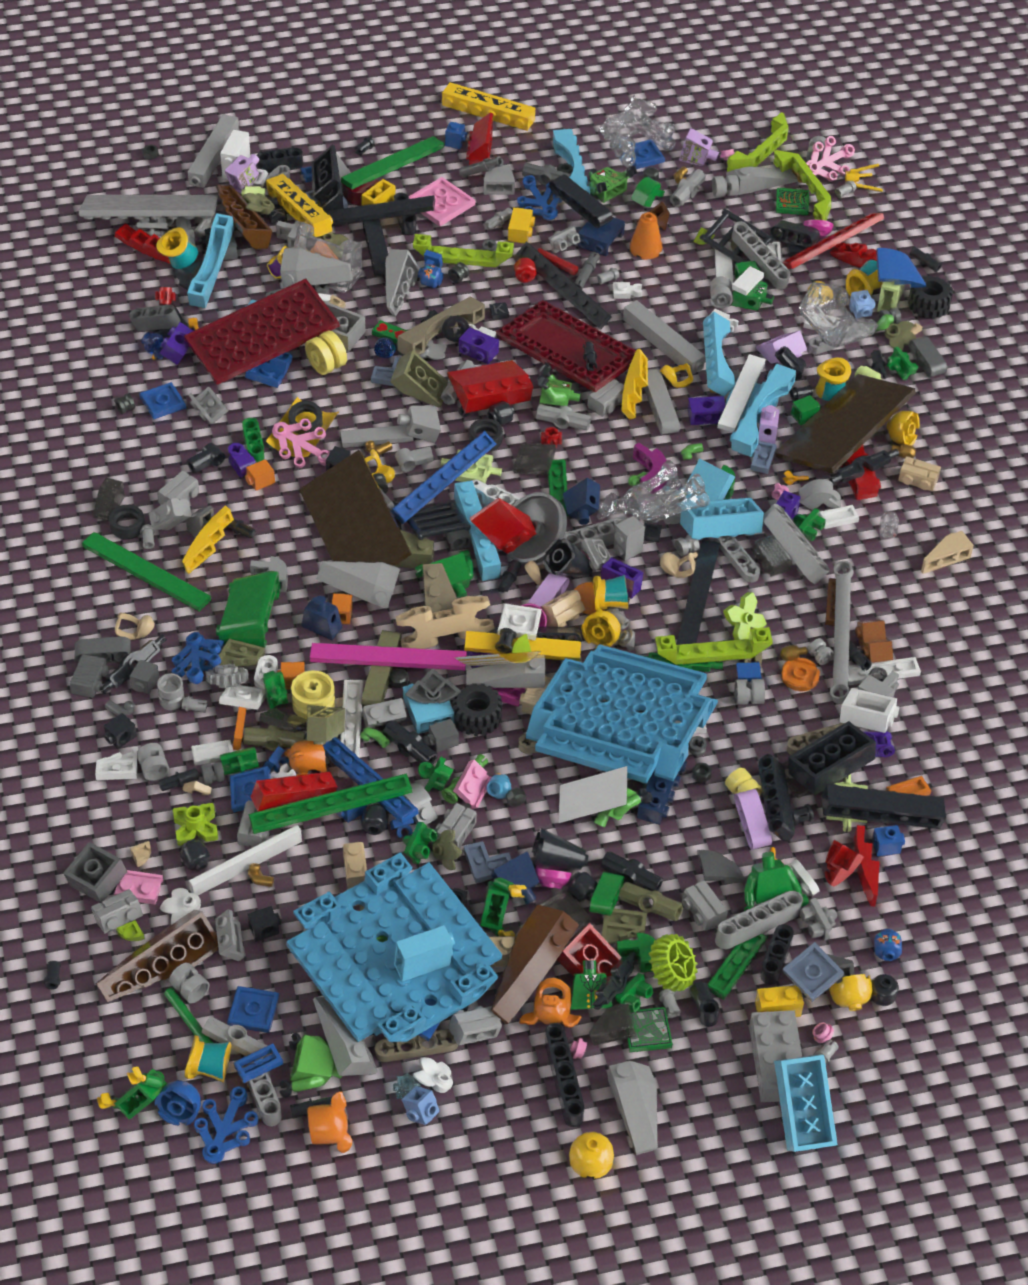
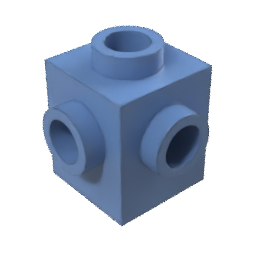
(420, 1105)

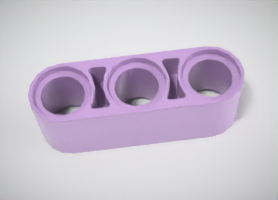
(549, 589)
(753, 819)

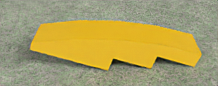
(635, 380)
(203, 544)

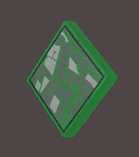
(651, 1031)

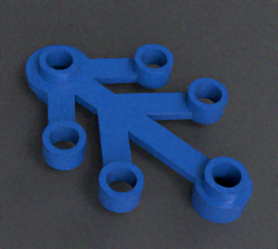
(548, 212)
(194, 642)
(225, 1127)

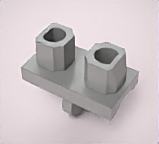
(160, 224)
(564, 239)
(822, 919)

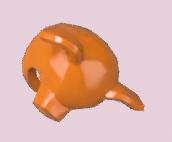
(306, 756)
(551, 1008)
(329, 1123)

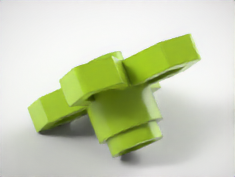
(744, 617)
(195, 822)

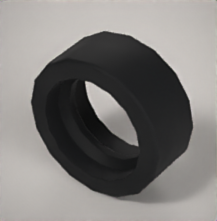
(306, 406)
(487, 425)
(126, 511)

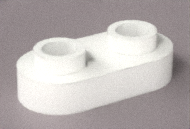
(262, 667)
(807, 883)

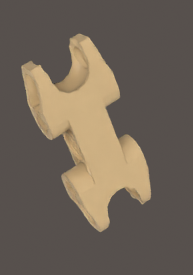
(450, 621)

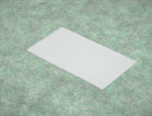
(593, 794)

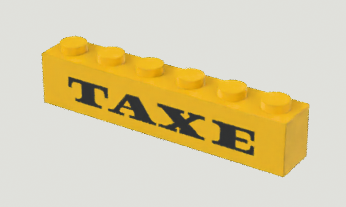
(482, 103)
(299, 204)

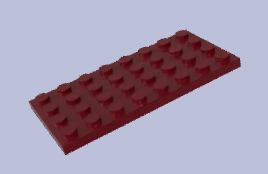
(261, 331)

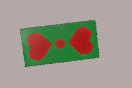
(387, 330)

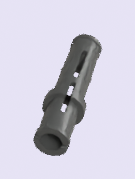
(486, 165)
(588, 267)

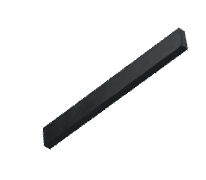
(382, 210)
(565, 286)
(698, 593)

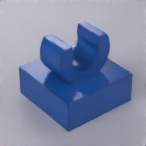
(433, 258)
(275, 758)
(395, 824)

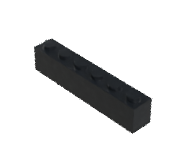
(883, 806)

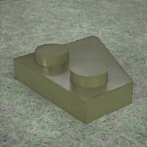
(241, 653)
(623, 925)

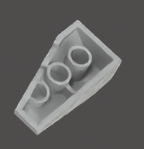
(760, 178)
(317, 269)
(637, 1102)

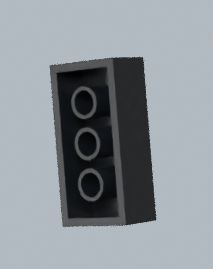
(831, 757)

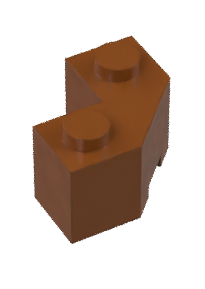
(873, 640)

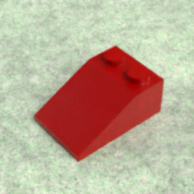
(504, 525)
(588, 945)

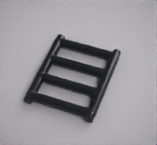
(720, 246)
(438, 520)

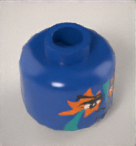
(430, 276)
(888, 945)

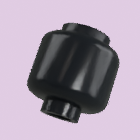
(501, 412)
(374, 819)
(195, 855)
(582, 886)
(884, 990)

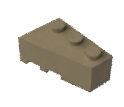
(437, 588)

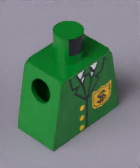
(754, 298)
(585, 987)

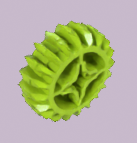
(673, 962)

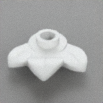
(178, 904)
(434, 1075)

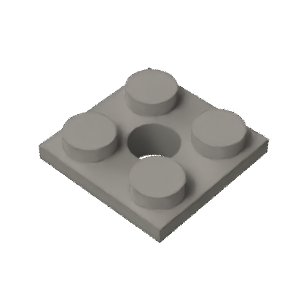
(596, 551)

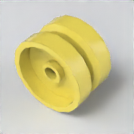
(326, 352)
(312, 689)

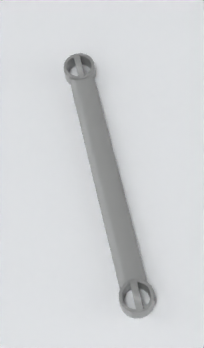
(841, 631)

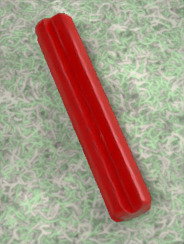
(559, 262)

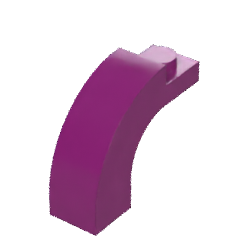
(651, 460)

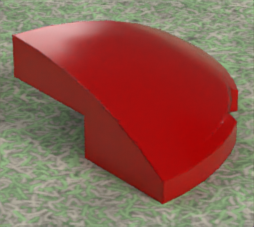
(841, 863)

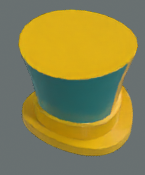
(177, 248)
(863, 279)
(833, 377)
(610, 593)
(208, 1060)

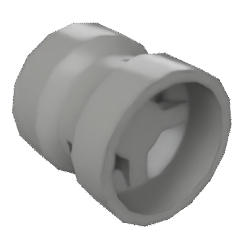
(686, 545)
(820, 651)

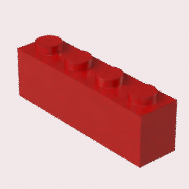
(868, 484)
(287, 790)

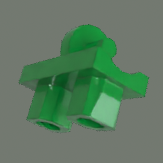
(901, 364)
(806, 523)
(275, 688)
(239, 760)
(437, 775)
(417, 843)
(633, 991)

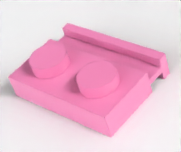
(472, 784)
(143, 886)

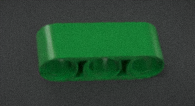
(253, 439)
(606, 894)

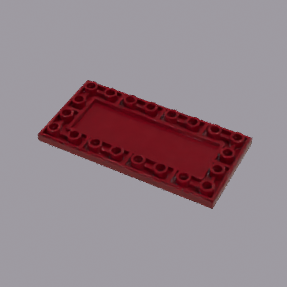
(558, 340)

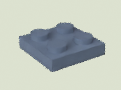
(813, 972)

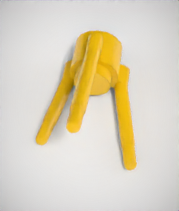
(853, 175)

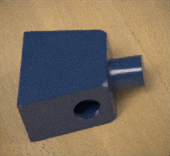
(582, 500)
(322, 618)
(520, 872)

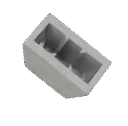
(499, 181)
(421, 422)

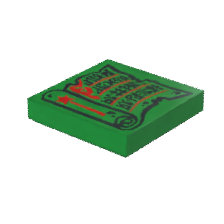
(792, 201)

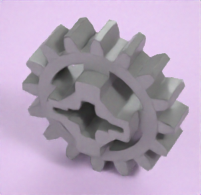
(227, 675)

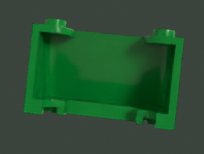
(249, 608)

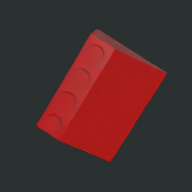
(489, 384)

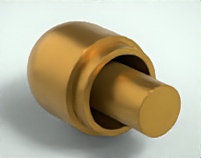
(905, 450)
(791, 652)

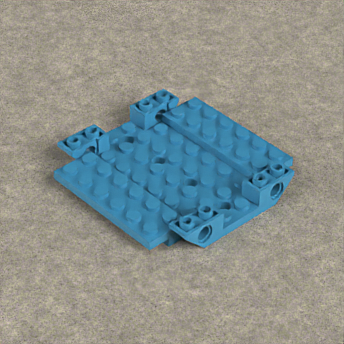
(613, 732)
(359, 971)

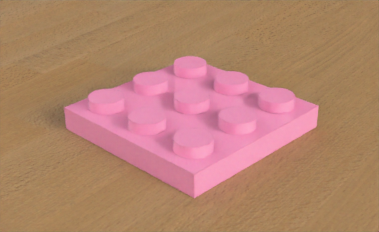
(449, 201)

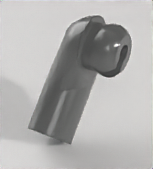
(127, 709)

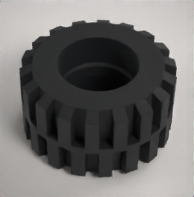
(931, 300)
(477, 721)

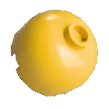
(903, 427)
(601, 628)
(852, 991)
(591, 1155)

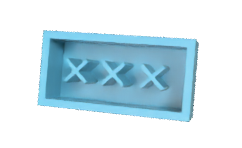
(723, 519)
(805, 1103)

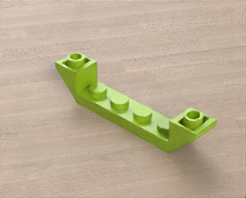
(779, 136)
(789, 160)
(467, 256)
(714, 651)

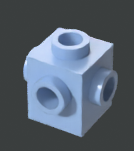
(861, 304)

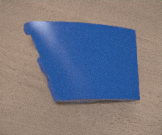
(897, 267)
(272, 371)

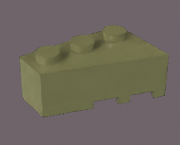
(421, 551)
(324, 723)

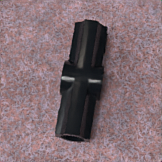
(409, 743)
(632, 870)

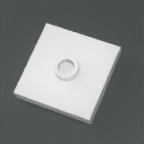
(521, 620)
(243, 697)

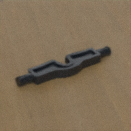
(871, 462)
(125, 667)
(616, 983)

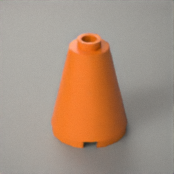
(646, 238)

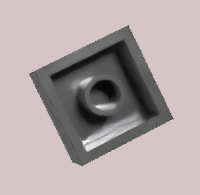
(95, 872)

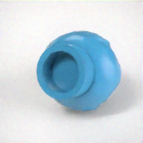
(499, 786)

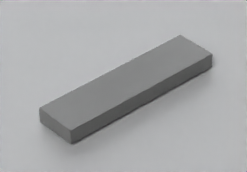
(379, 435)

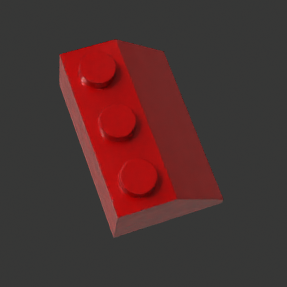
(481, 140)

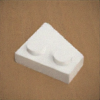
(118, 766)

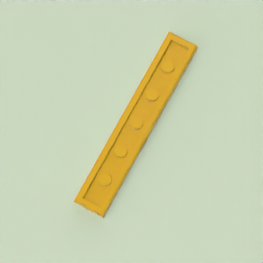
(550, 648)

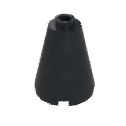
(566, 559)
(557, 853)

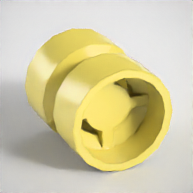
(741, 781)

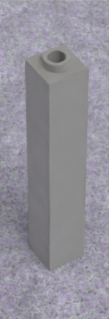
(210, 153)
(663, 336)

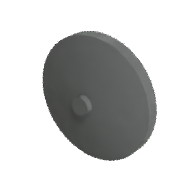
(549, 523)

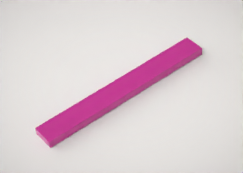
(387, 656)

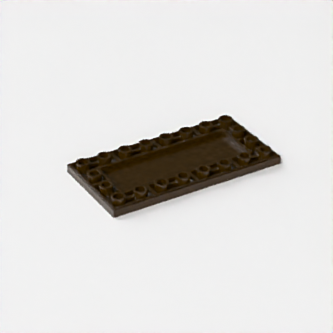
(845, 423)
(354, 514)

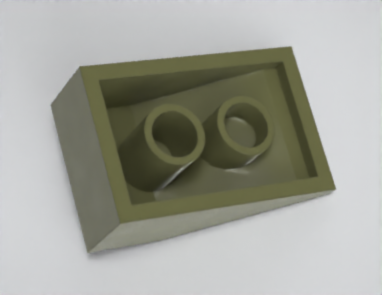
(418, 379)

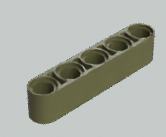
(378, 676)

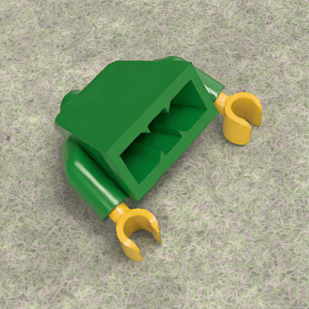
(496, 903)
(139, 1095)

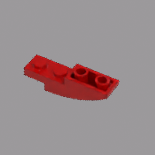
(853, 254)

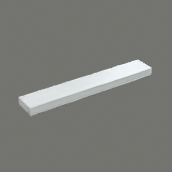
(741, 393)
(353, 715)
(242, 861)

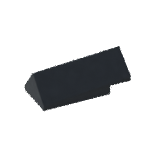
(326, 180)

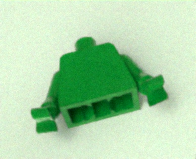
(458, 569)
(769, 881)

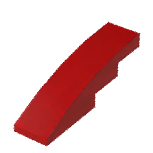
(140, 241)
(868, 869)

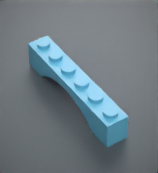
(566, 146)
(204, 281)
(719, 375)
(777, 385)
(485, 551)

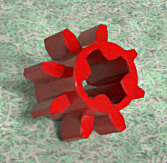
(165, 296)
(551, 437)

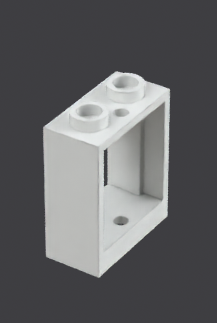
(869, 710)

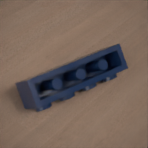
(662, 793)

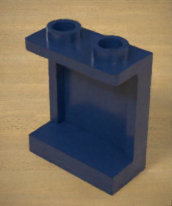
(600, 238)

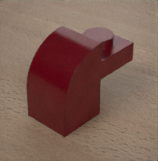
(354, 195)

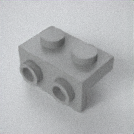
(209, 405)
(229, 936)

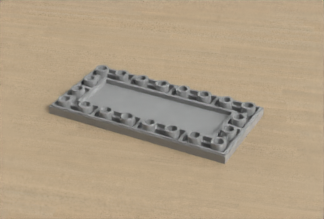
(149, 206)

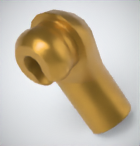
(379, 449)
(257, 876)

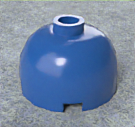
(178, 1102)

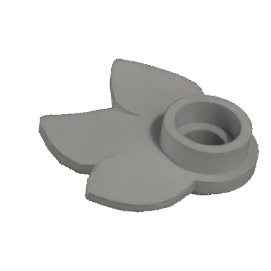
(434, 351)

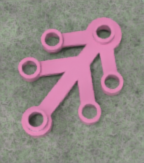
(827, 160)
(299, 441)

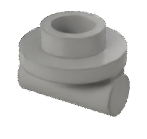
(627, 639)

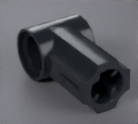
(789, 360)
(209, 456)
(705, 1003)

